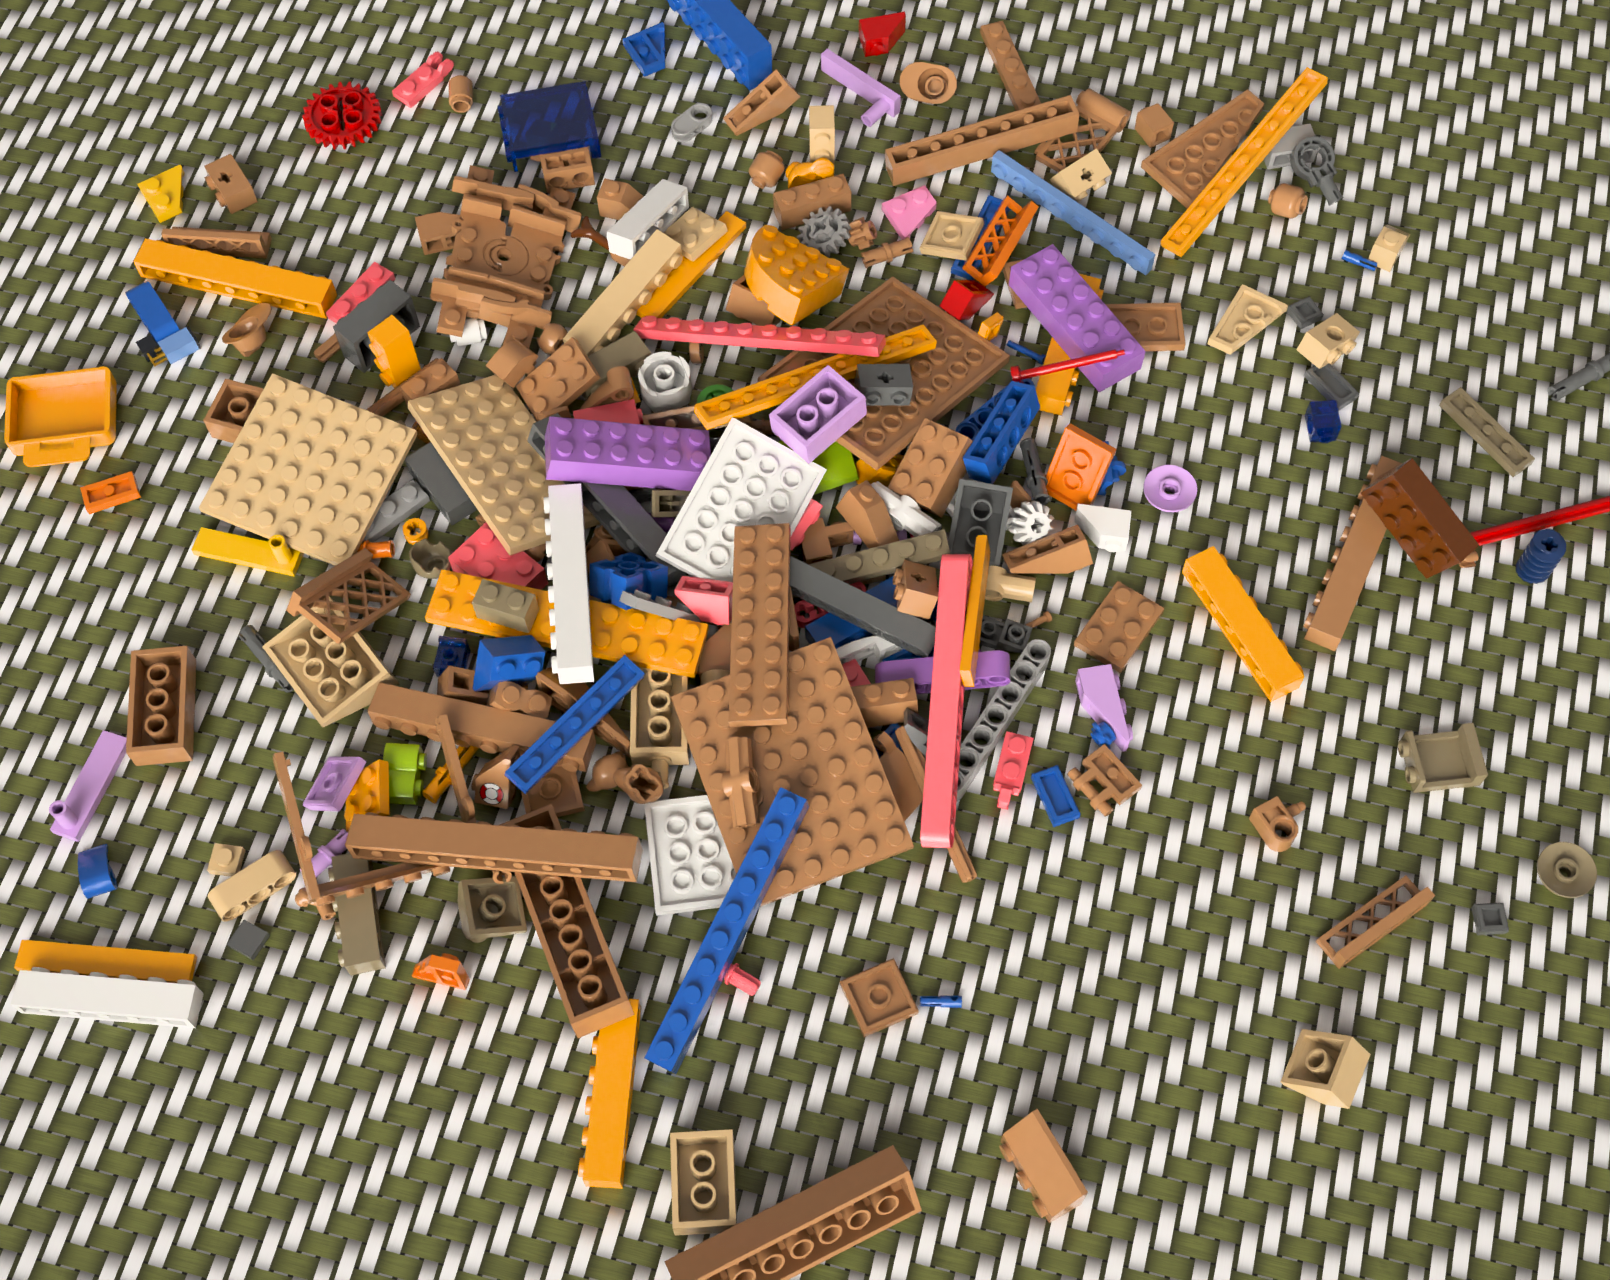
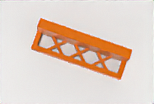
(1008, 242)

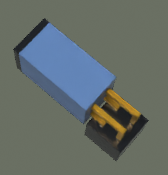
(173, 347)

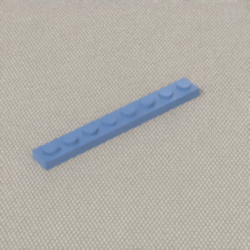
(1072, 212)

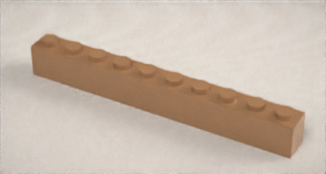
(495, 847)

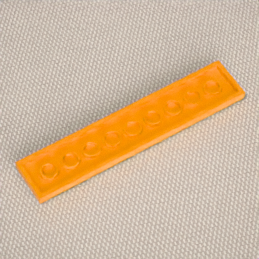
(615, 632)

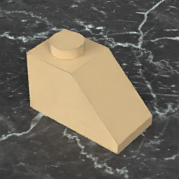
(1388, 247)

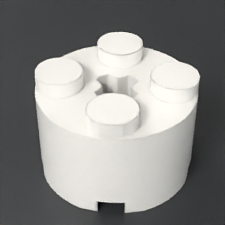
(665, 381)

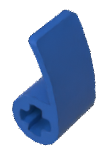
(95, 872)

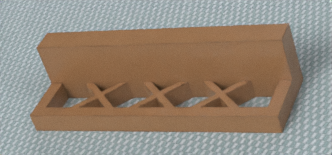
(221, 242)
(1383, 925)

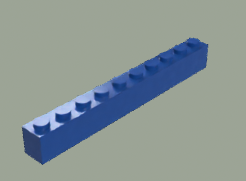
(727, 931)

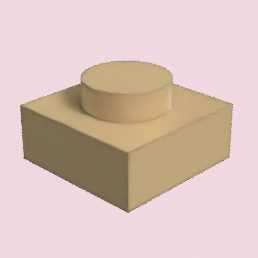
(226, 859)

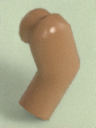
(325, 911)

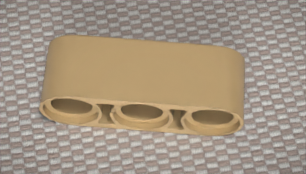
(251, 885)

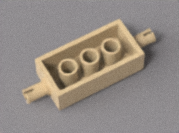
(654, 723)

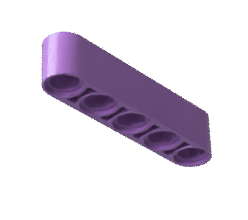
(991, 671)

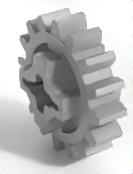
(825, 231)

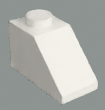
(1104, 526)

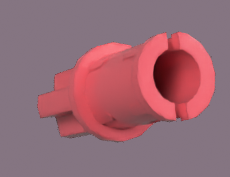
(742, 980)

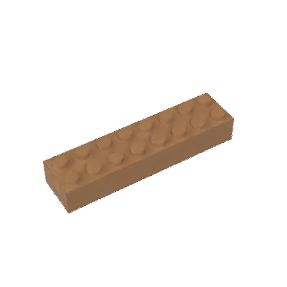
(573, 941)
(807, 1225)

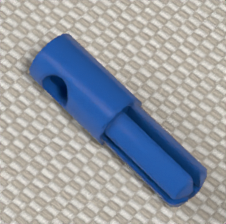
(1355, 259)
(941, 1001)

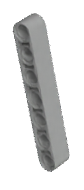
(1002, 709)

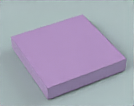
(334, 783)

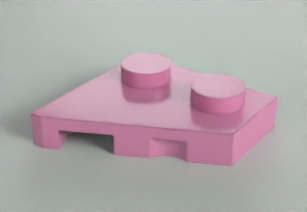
(909, 210)

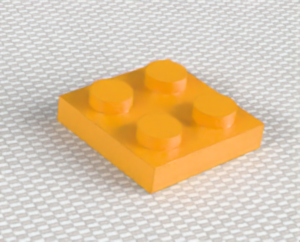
(369, 792)

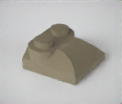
(490, 908)

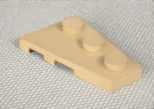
(1245, 318)

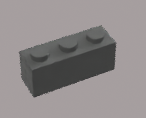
(439, 483)

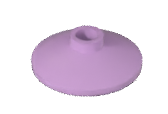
(1171, 479)

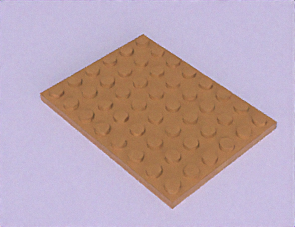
(939, 376)
(818, 756)

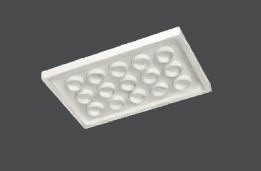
(741, 485)

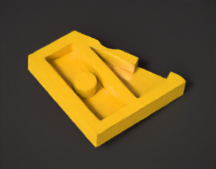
(164, 193)

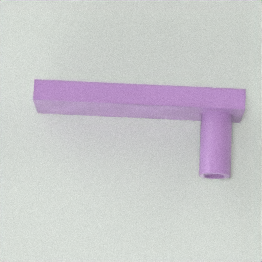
(882, 98)
(88, 790)

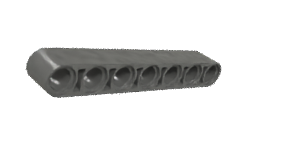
(861, 609)

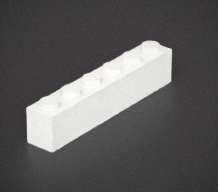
(107, 998)

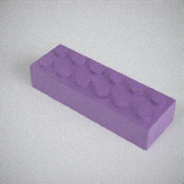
(1075, 316)
(625, 453)

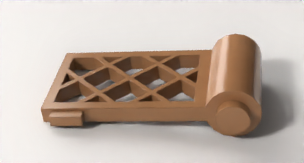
(1096, 110)

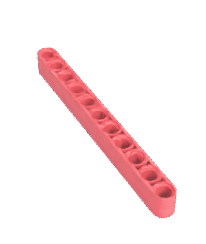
(946, 705)

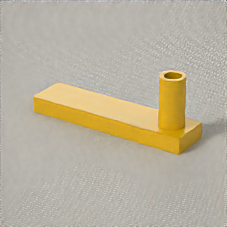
(247, 551)

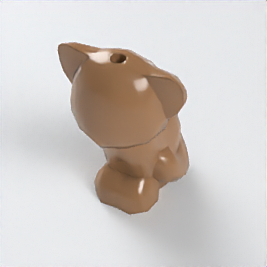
(638, 782)

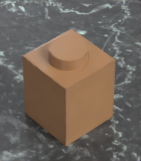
(1154, 125)

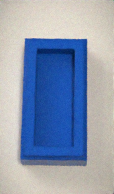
(1055, 796)

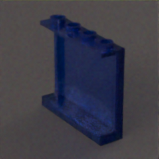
(548, 121)

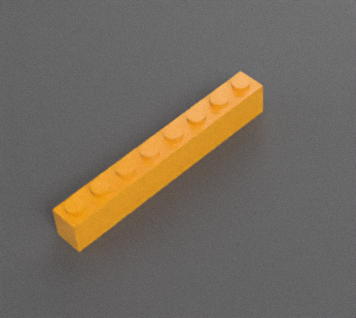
(235, 278)

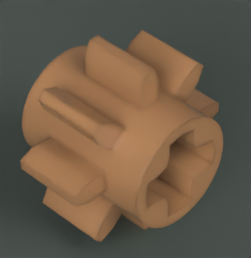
(862, 233)

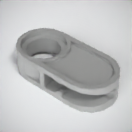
(687, 126)

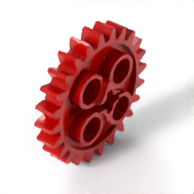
(324, 115)

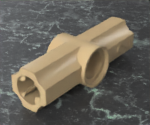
(1010, 586)

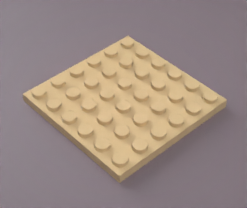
(308, 470)

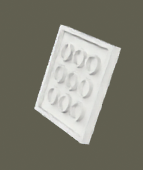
(687, 855)

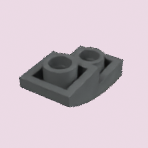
(1004, 636)

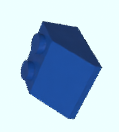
(507, 659)

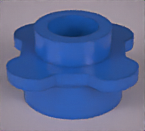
(1102, 734)

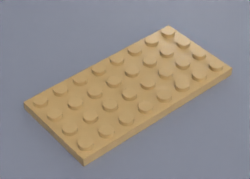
(484, 442)

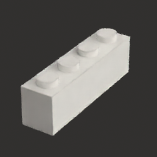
(654, 211)

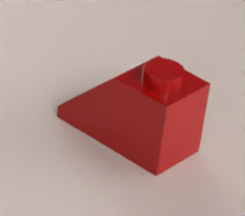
(881, 33)
(965, 299)

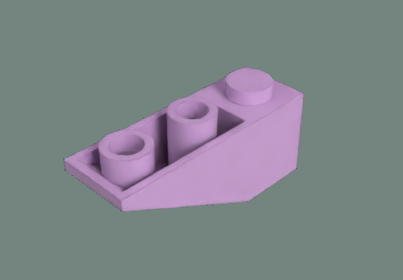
(1101, 700)

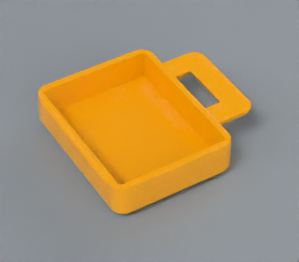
(60, 415)

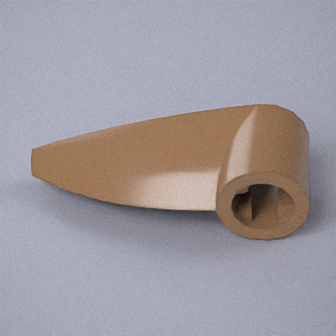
(615, 389)

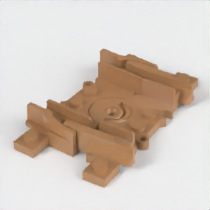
(496, 289)

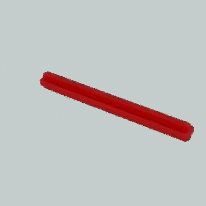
(1542, 521)

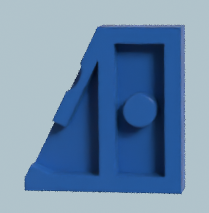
(647, 49)

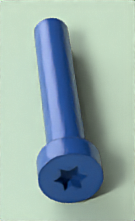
(1040, 358)

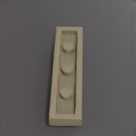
(1487, 432)

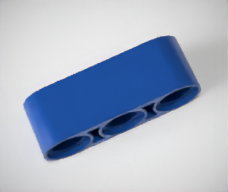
(152, 311)

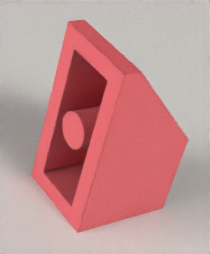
(707, 598)

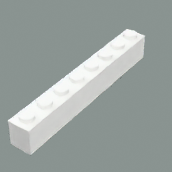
(569, 586)

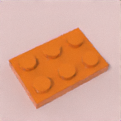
(1078, 467)

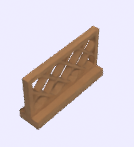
(335, 583)

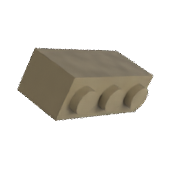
(625, 352)

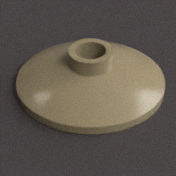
(1574, 861)

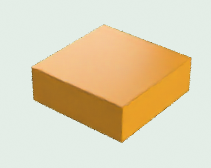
(990, 327)

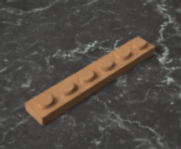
(1009, 65)

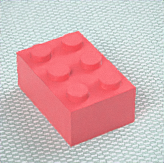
(486, 558)

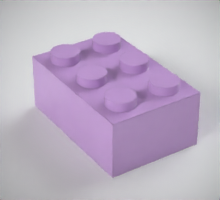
(818, 414)

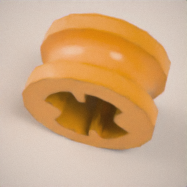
(410, 525)

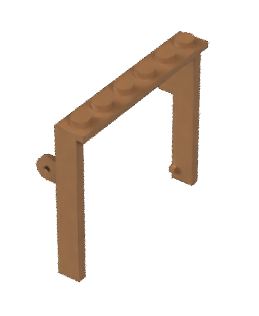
(380, 878)

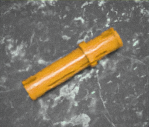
(435, 789)

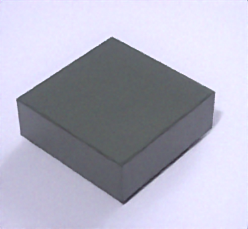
(1305, 312)
(1490, 918)
(248, 940)

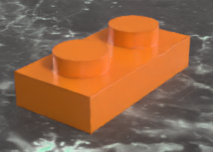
(110, 492)

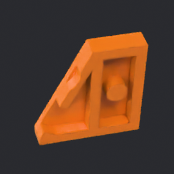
(442, 970)

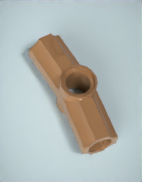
(741, 782)

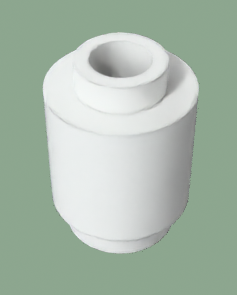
(473, 333)

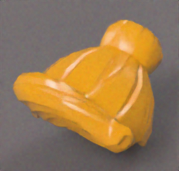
(808, 172)

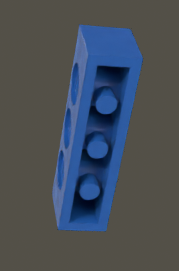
(1001, 432)

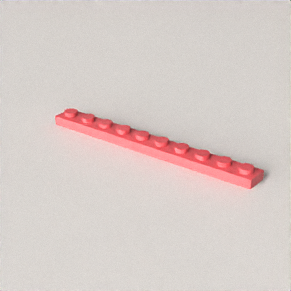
(761, 336)

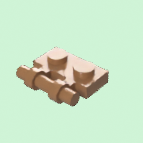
(1110, 774)

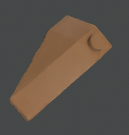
(566, 695)

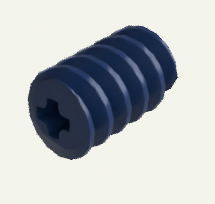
(1541, 556)

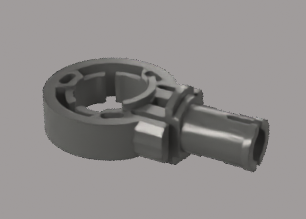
(1319, 176)

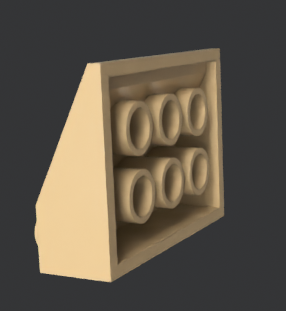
(328, 675)

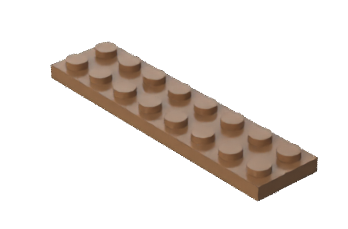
(760, 626)

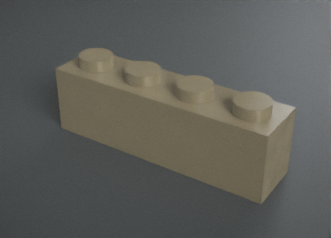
(358, 920)

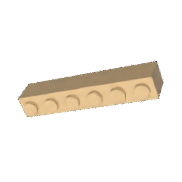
(627, 293)

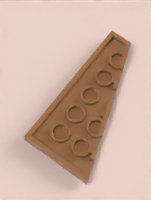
(1200, 152)

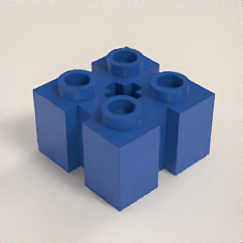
(626, 574)

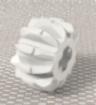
(1030, 522)

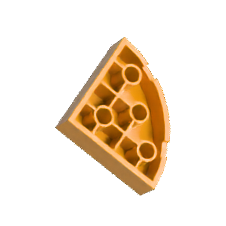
(791, 275)

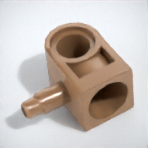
(1275, 816)

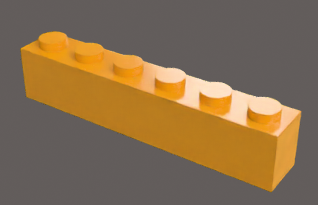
(1054, 388)
(1243, 623)
(610, 1102)

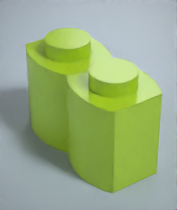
(404, 772)

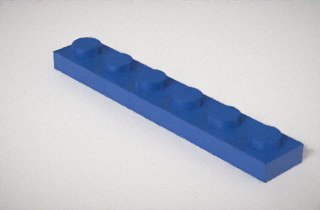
(574, 724)

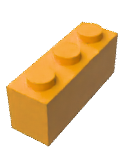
(393, 351)

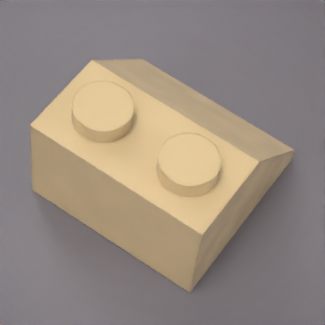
(1326, 1067)

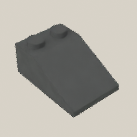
(980, 511)

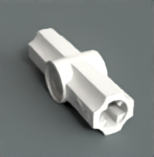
(906, 512)

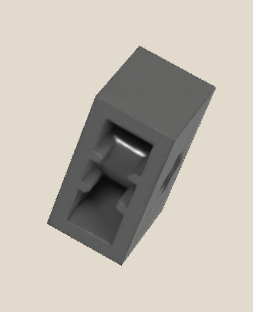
(884, 384)

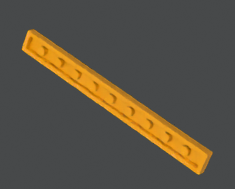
(1244, 162)
(779, 388)

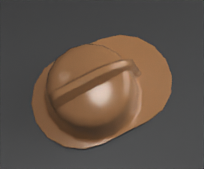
(928, 82)
(249, 332)

